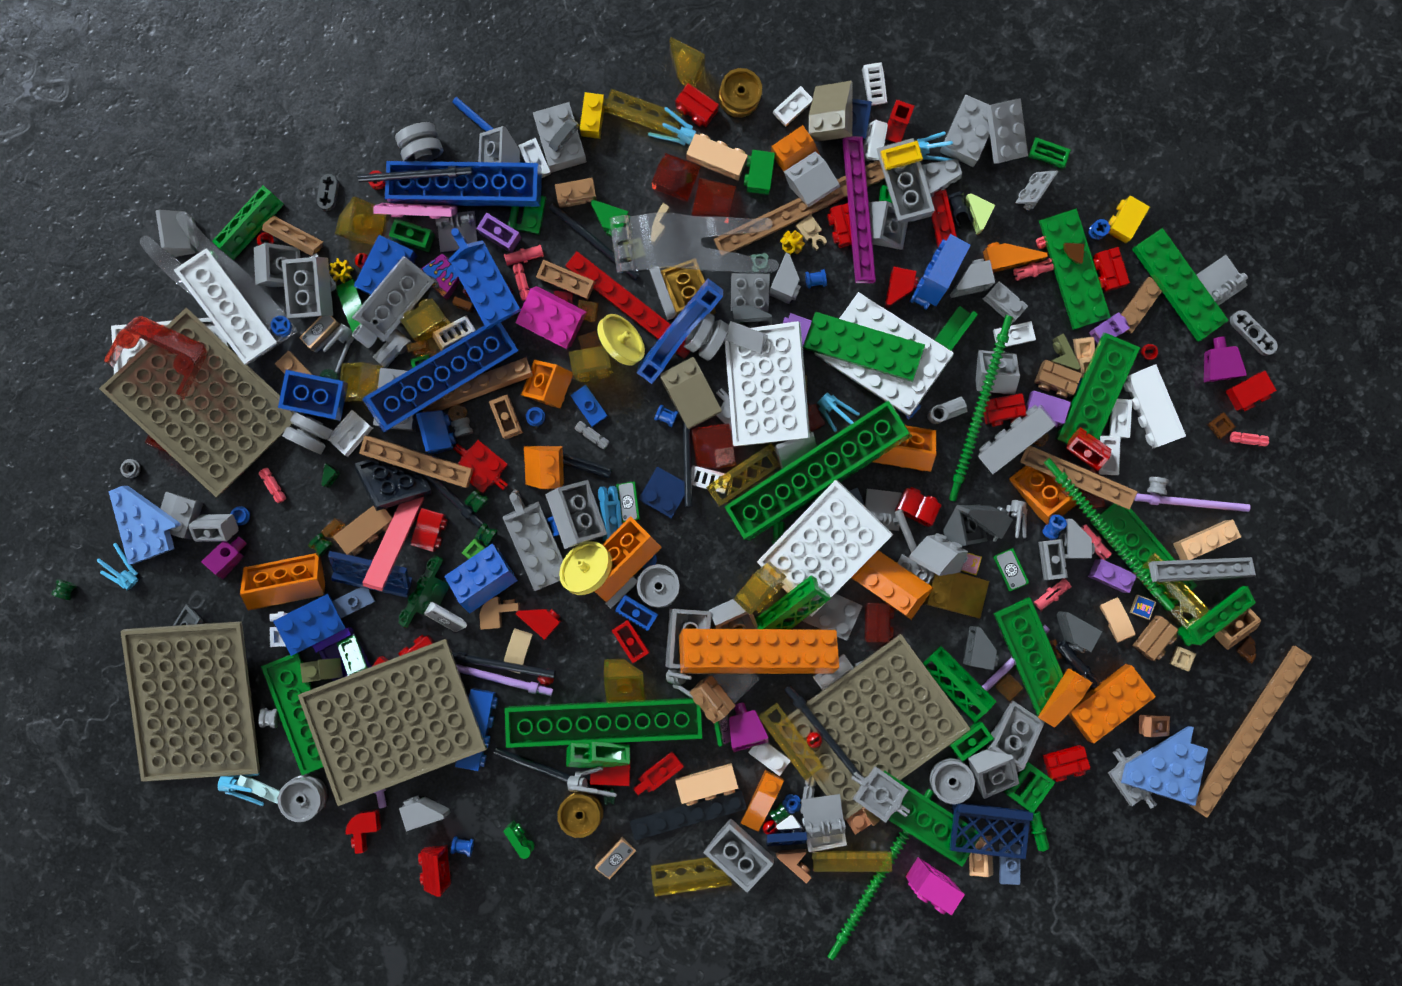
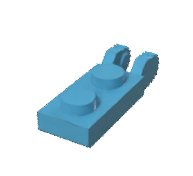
(609, 510)

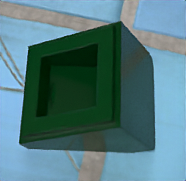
(330, 474)

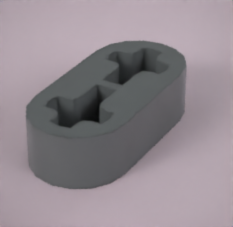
(563, 135)
(323, 192)

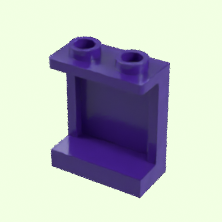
(328, 648)

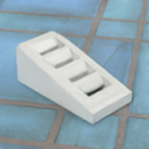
(869, 68)
(450, 327)
(710, 473)

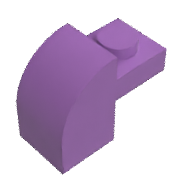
(1114, 326)

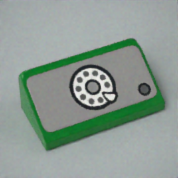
(628, 501)
(1011, 569)
(723, 731)

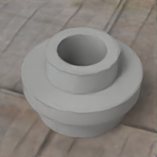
(125, 468)

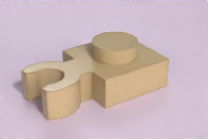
(809, 229)

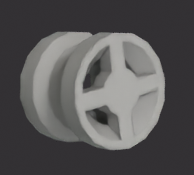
(1158, 485)
(269, 718)

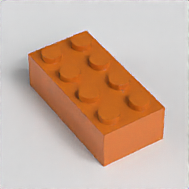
(630, 550)
(1111, 703)

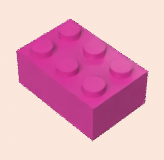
(551, 317)

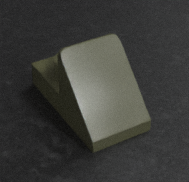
(1067, 356)
(321, 670)

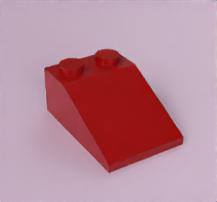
(435, 869)

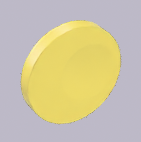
(621, 339)
(585, 568)

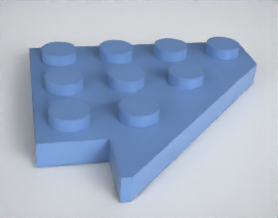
(141, 525)
(1169, 768)

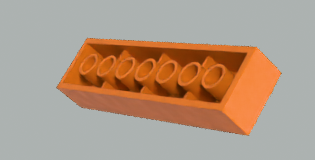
(758, 651)

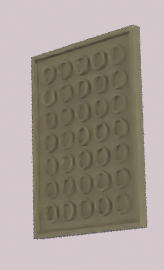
(219, 424)
(190, 701)
(881, 716)
(392, 722)

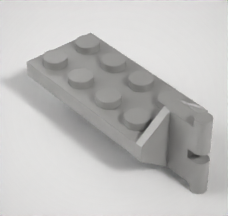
(534, 542)

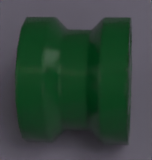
(476, 501)
(486, 535)
(320, 544)
(63, 589)
(779, 814)

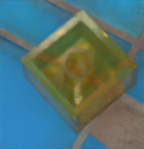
(424, 320)
(590, 363)
(760, 588)

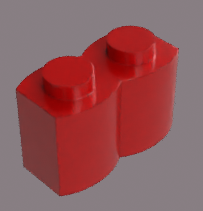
(918, 507)
(428, 530)

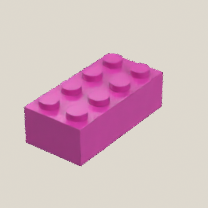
(934, 887)

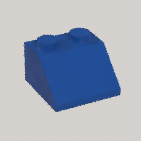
(436, 431)

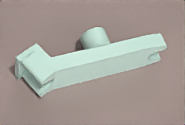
(259, 788)

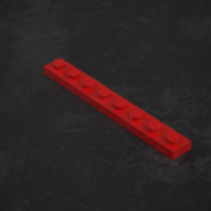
(622, 299)

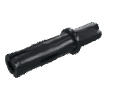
(1078, 665)

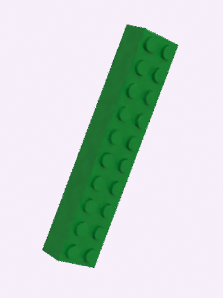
(817, 470)
(602, 722)

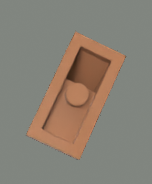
(1154, 725)
(861, 820)
(791, 859)

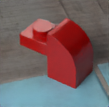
(898, 121)
(359, 825)

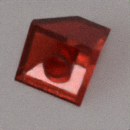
(675, 177)
(713, 199)
(713, 446)

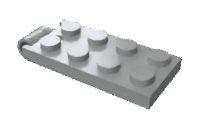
(389, 302)

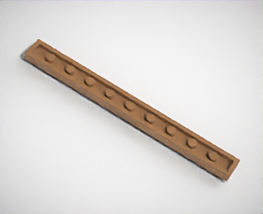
(796, 211)
(1251, 730)

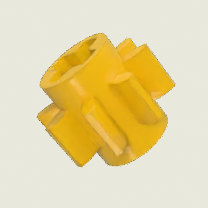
(792, 242)
(345, 273)

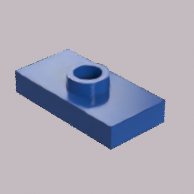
(589, 405)

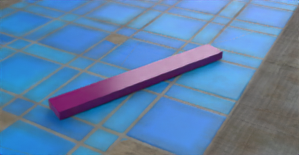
(859, 210)

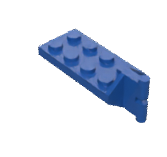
(483, 281)

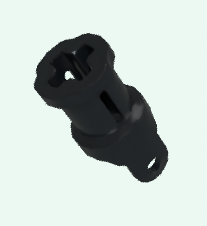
(959, 206)

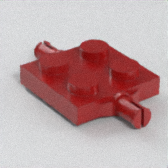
(485, 465)

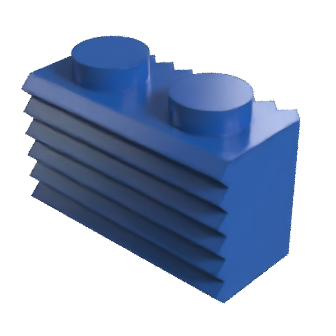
(636, 612)

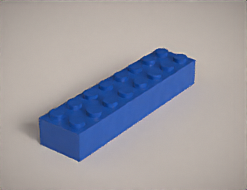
(488, 185)
(439, 375)

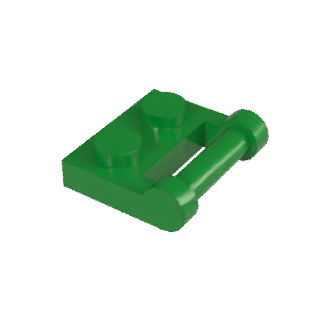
(531, 219)
(1034, 791)
(515, 835)

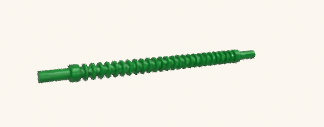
(1002, 338)
(1061, 478)
(842, 937)

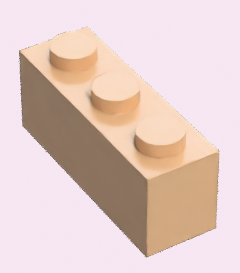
(716, 156)
(1207, 540)
(706, 784)

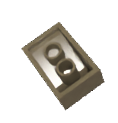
(831, 112)
(690, 393)

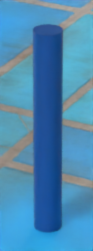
(471, 114)

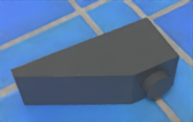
(988, 518)

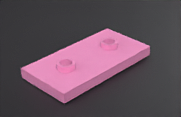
(399, 210)

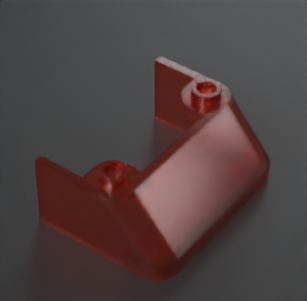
(188, 351)

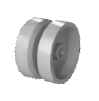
(419, 142)
(707, 337)
(308, 432)
(652, 596)
(943, 772)
(291, 802)

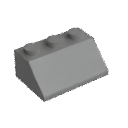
(679, 620)
(739, 855)

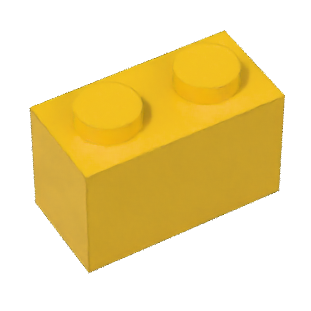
(592, 115)
(1127, 219)

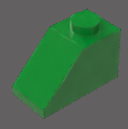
(605, 212)

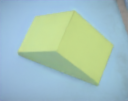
(980, 211)

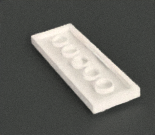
(225, 306)

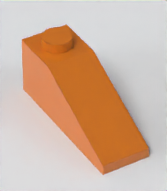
(1010, 256)
(1065, 697)
(762, 800)

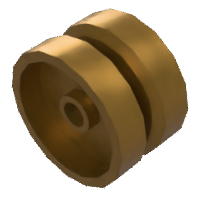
(741, 103)
(592, 814)

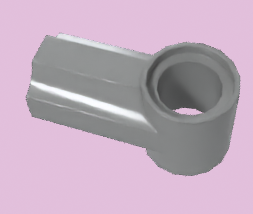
(394, 346)
(948, 410)

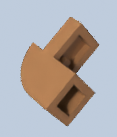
(491, 612)

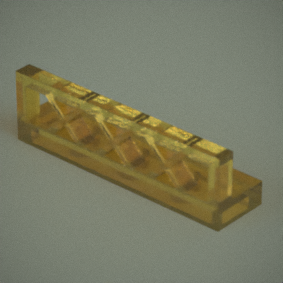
(639, 116)
(743, 467)
(1183, 595)
(794, 757)
(852, 861)
(688, 882)

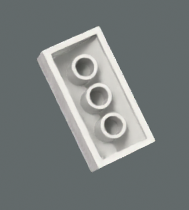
(1154, 407)

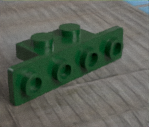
(428, 590)

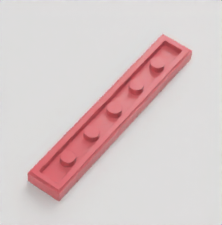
(392, 544)

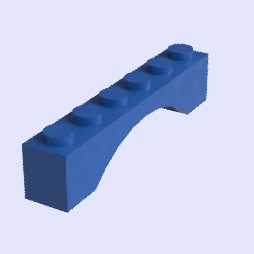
(663, 350)

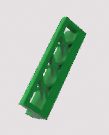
(246, 224)
(955, 328)
(790, 603)
(1220, 616)
(960, 681)

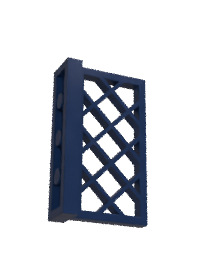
(352, 571)
(995, 813)

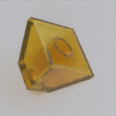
(687, 62)
(359, 222)
(361, 379)
(622, 681)

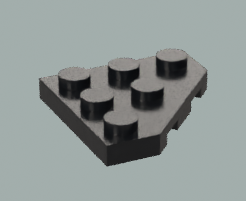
(390, 484)

